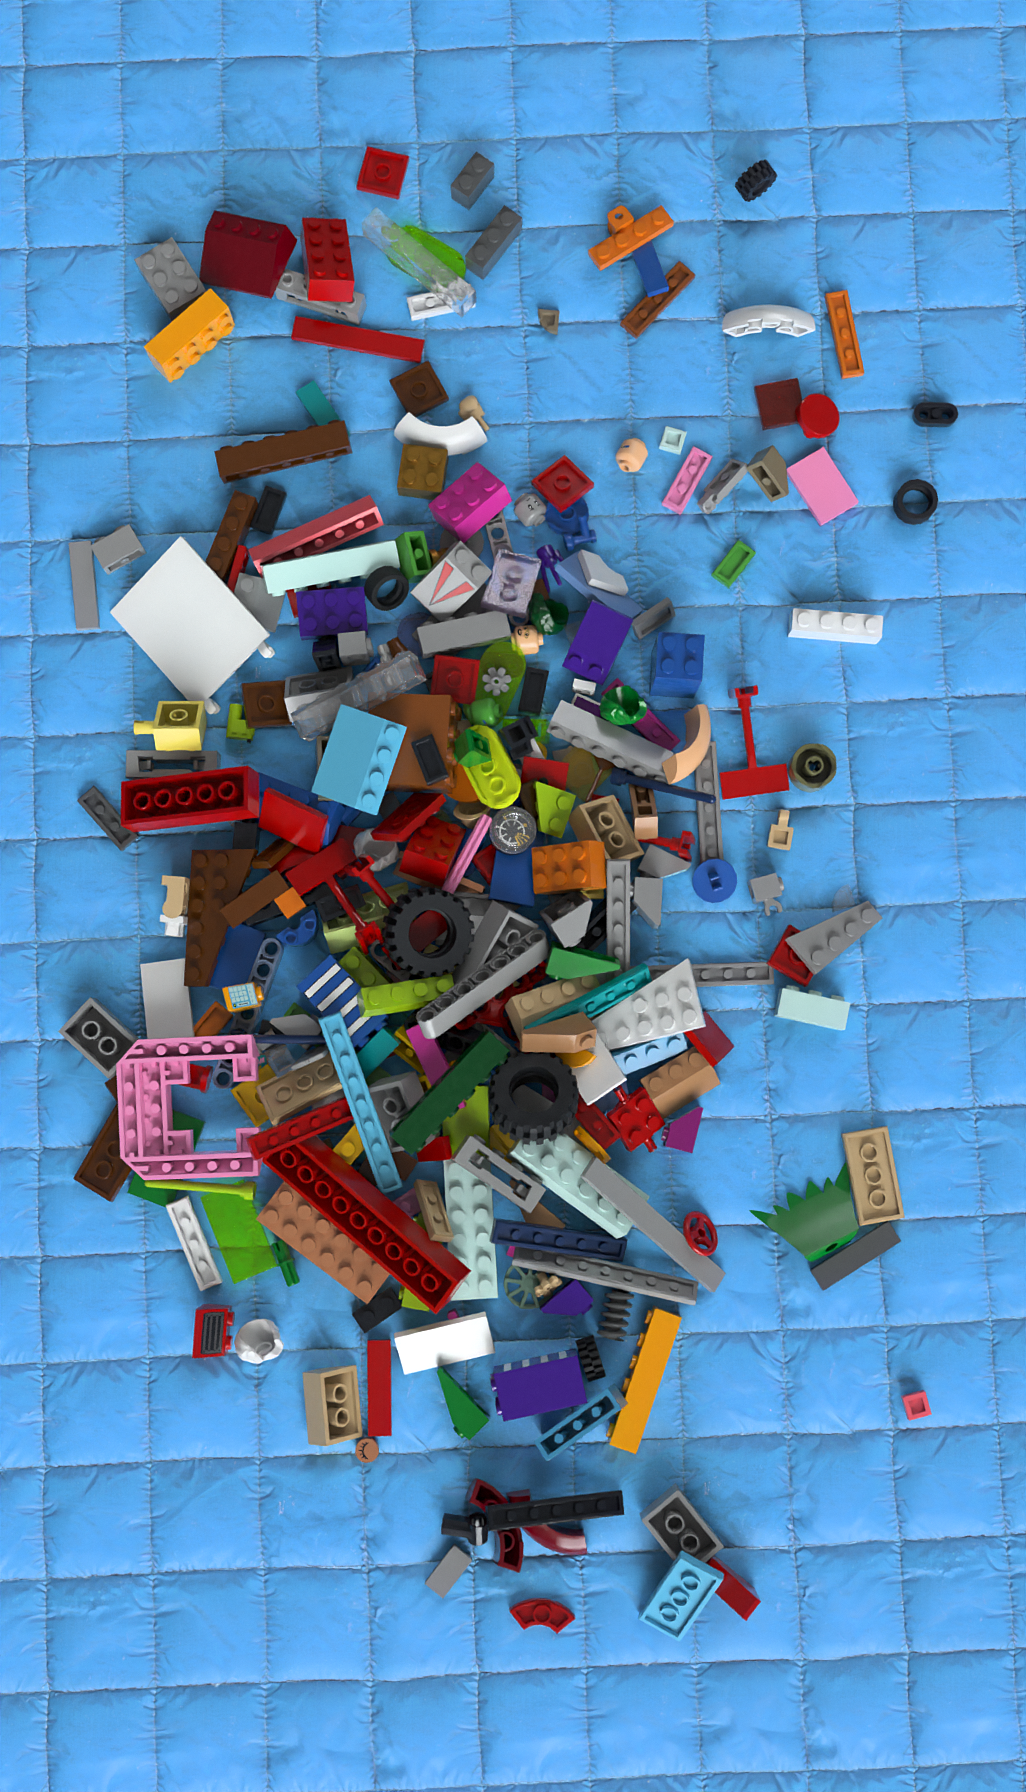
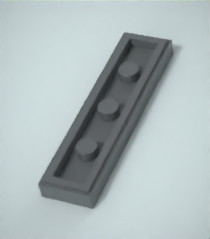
(855, 1255)

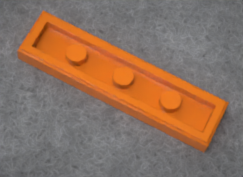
(844, 334)

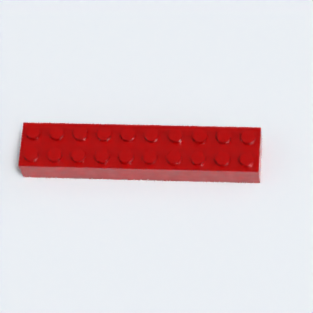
(370, 1220)

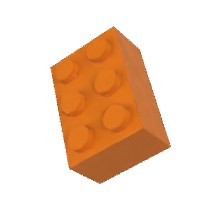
(569, 867)

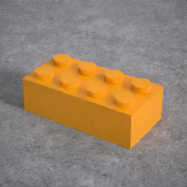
(190, 335)

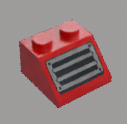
(212, 1330)

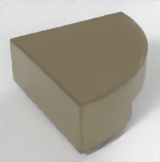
(549, 320)

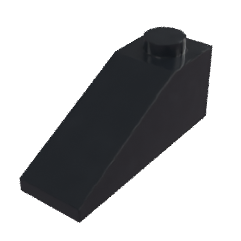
(326, 654)

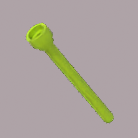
(246, 1189)

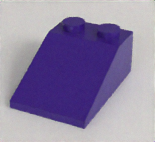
(597, 642)

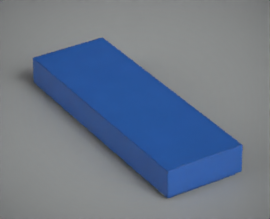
(650, 270)

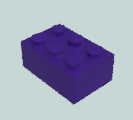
(331, 612)

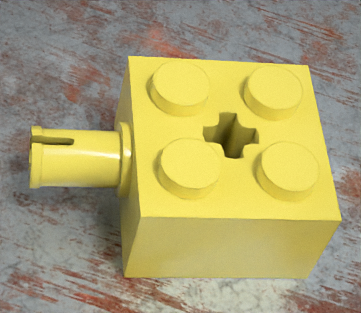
(176, 725)

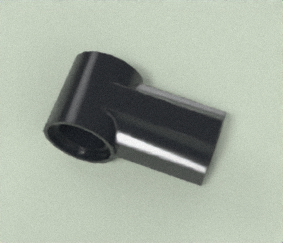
(471, 1527)

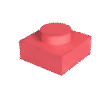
(916, 1405)

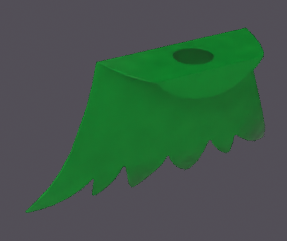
(819, 1222)

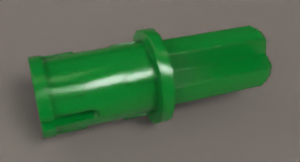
(286, 1263)

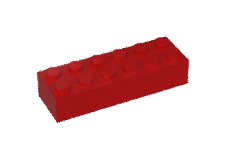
(190, 799)

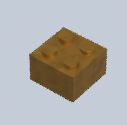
(422, 471)

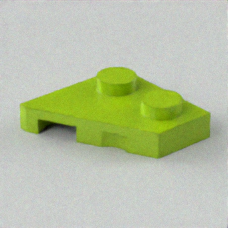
(552, 808)

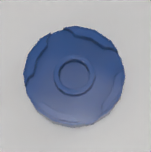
(567, 520)

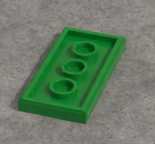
(161, 1195)

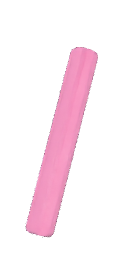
(467, 853)

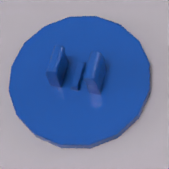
(714, 880)

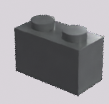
(472, 180)

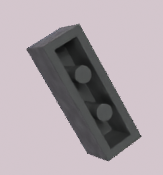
(493, 242)

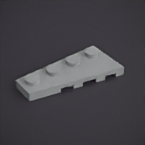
(828, 939)

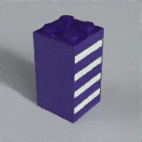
(538, 1385)

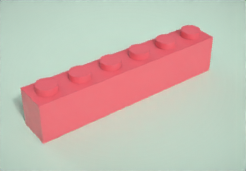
(319, 534)

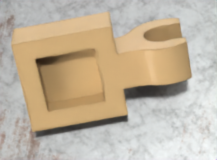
(780, 835)

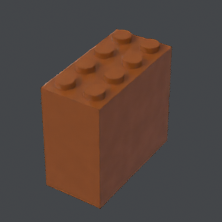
(422, 716)

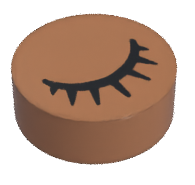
(367, 1449)

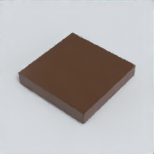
(419, 389)
(264, 704)

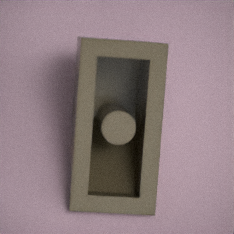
(770, 473)

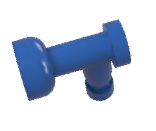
(586, 535)

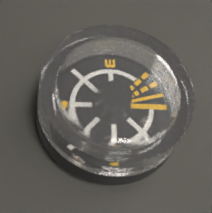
(512, 831)

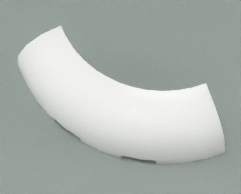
(754, 318)
(455, 438)

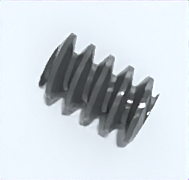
(615, 1315)

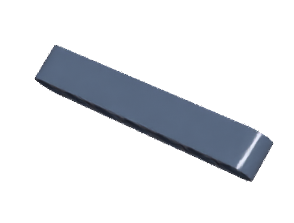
(239, 1021)

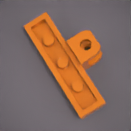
(628, 234)

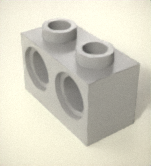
(355, 648)

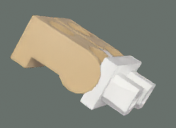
(176, 905)

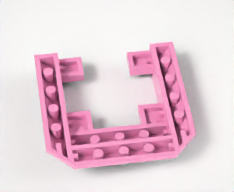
(146, 1107)

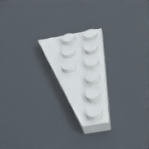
(655, 1011)

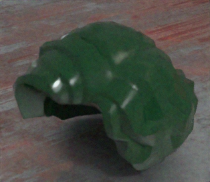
(547, 615)

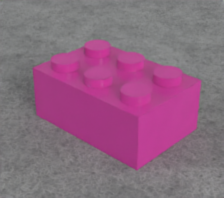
(470, 502)

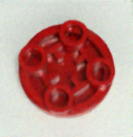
(817, 416)

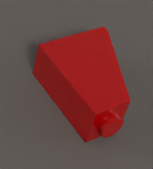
(735, 1590)

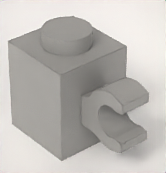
(765, 890)

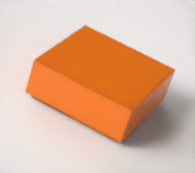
(290, 903)

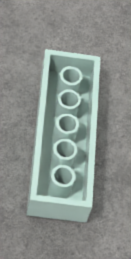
(560, 1167)
(471, 1220)

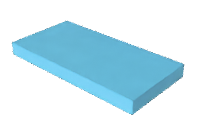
(680, 1596)

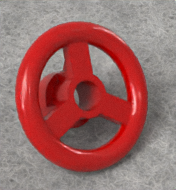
(697, 1234)

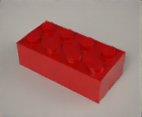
(327, 259)

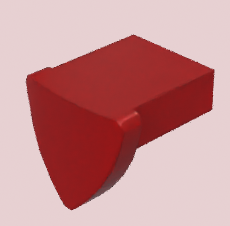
(200, 1077)

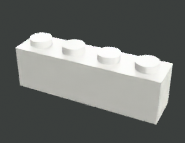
(835, 626)

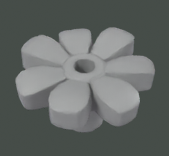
(502, 680)

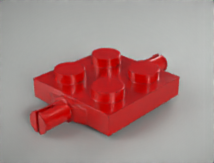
(635, 1118)

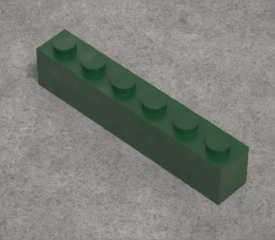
(448, 1092)

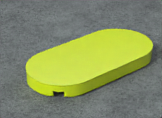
(497, 780)

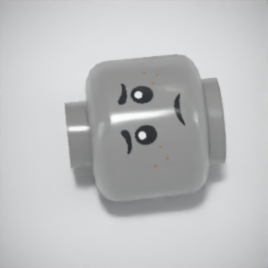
(530, 509)

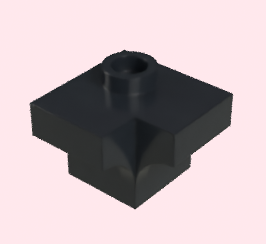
(518, 737)

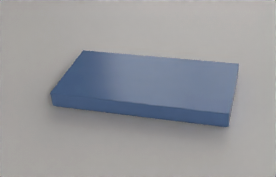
(572, 572)

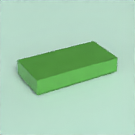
(733, 564)

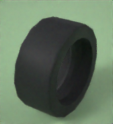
(925, 488)
(377, 579)

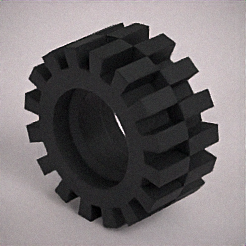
(756, 180)
(590, 1358)

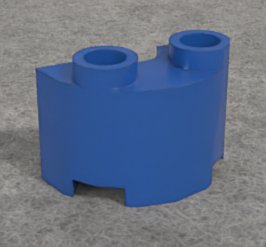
(304, 934)

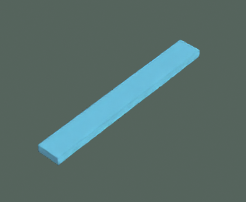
(360, 1102)

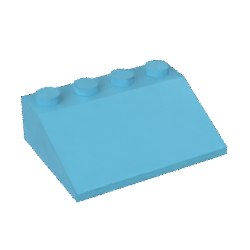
(358, 759)

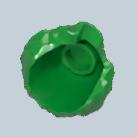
(622, 706)

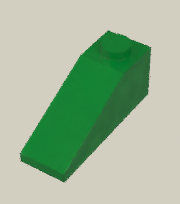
(577, 962)
(463, 1409)

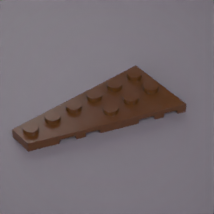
(214, 882)

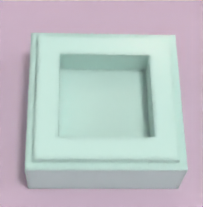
(672, 440)

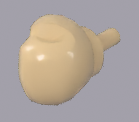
(470, 407)

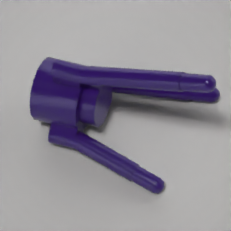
(548, 557)

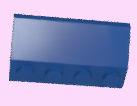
(331, 808)

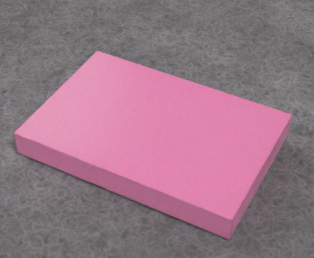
(822, 486)

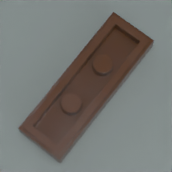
(254, 898)

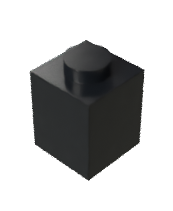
(246, 835)

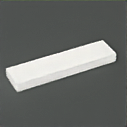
(194, 1243)

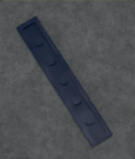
(558, 1240)

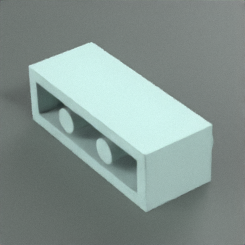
(812, 1008)

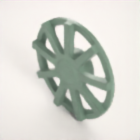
(527, 1282)

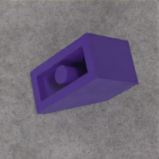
(569, 1300)

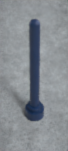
(621, 777)
(283, 1039)

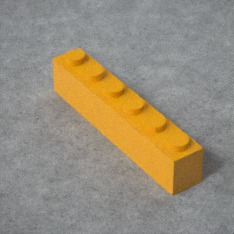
(644, 1378)

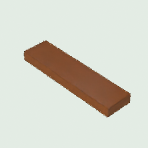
(650, 308)

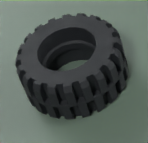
(456, 941)
(536, 1069)

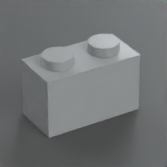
(117, 548)

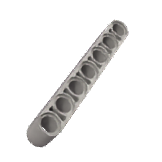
(483, 984)

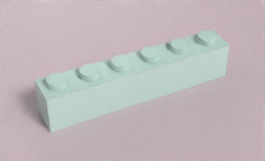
(328, 566)

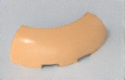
(698, 740)

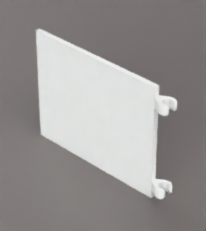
(191, 624)

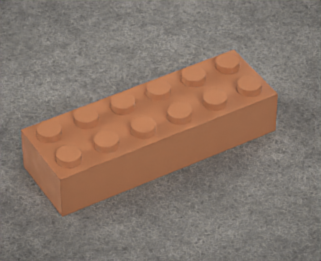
(322, 1242)

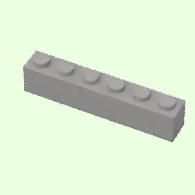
(609, 742)

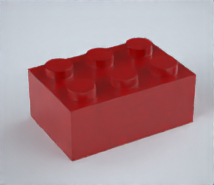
(432, 851)

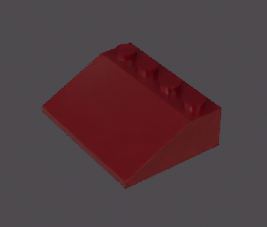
(245, 254)

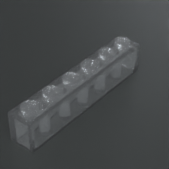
(419, 262)
(362, 693)

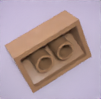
(679, 1081)

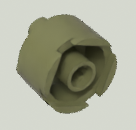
(803, 758)

